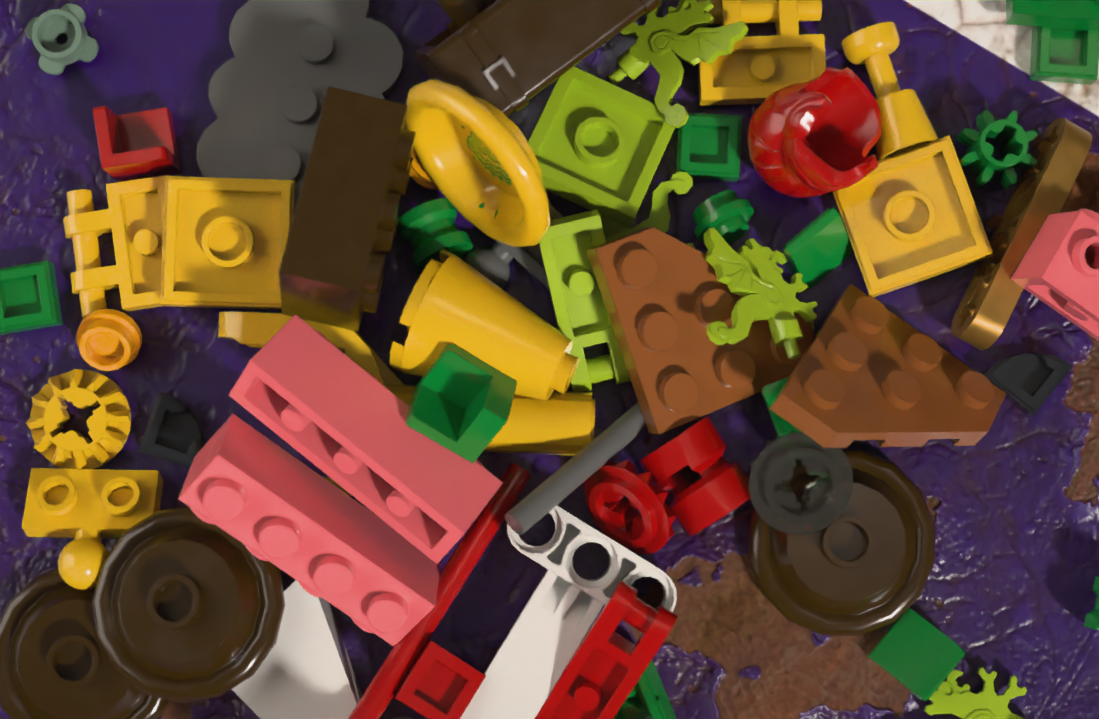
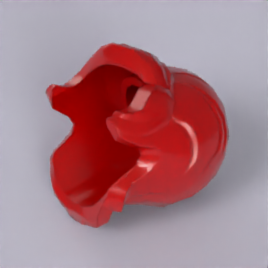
(815, 135)

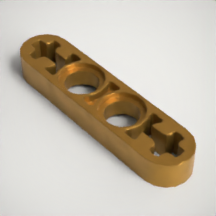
(1038, 193)

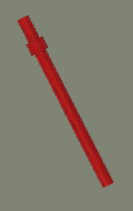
(450, 582)

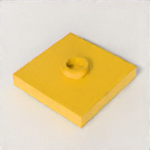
(912, 218)
(225, 241)

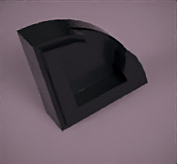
(1027, 378)
(173, 432)

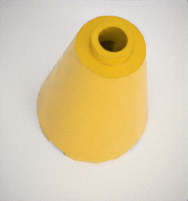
(467, 309)

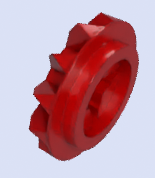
(617, 517)

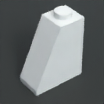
(306, 669)

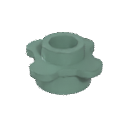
(51, 24)

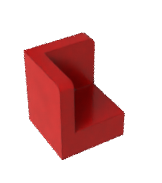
(136, 143)
(439, 684)

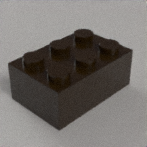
(346, 210)

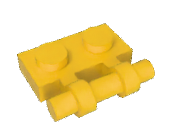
(762, 62)
(137, 233)

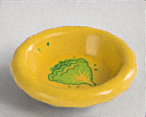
(479, 162)

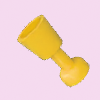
(902, 114)

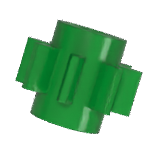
(1013, 146)

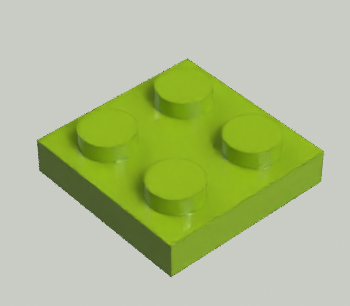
(599, 145)

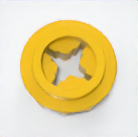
(107, 425)

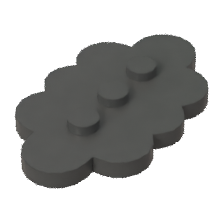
(279, 79)

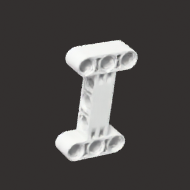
(554, 619)

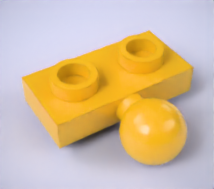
(87, 508)

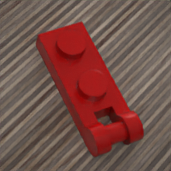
(605, 662)

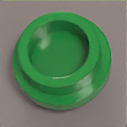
(724, 213)

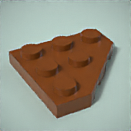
(660, 309)
(884, 383)

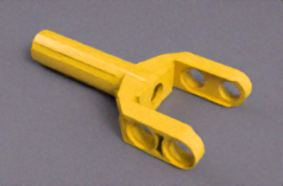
(533, 427)

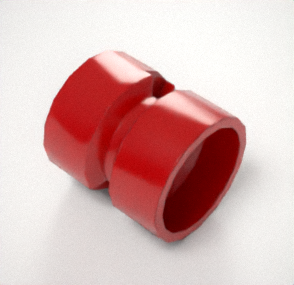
(702, 500)

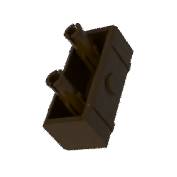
(521, 46)

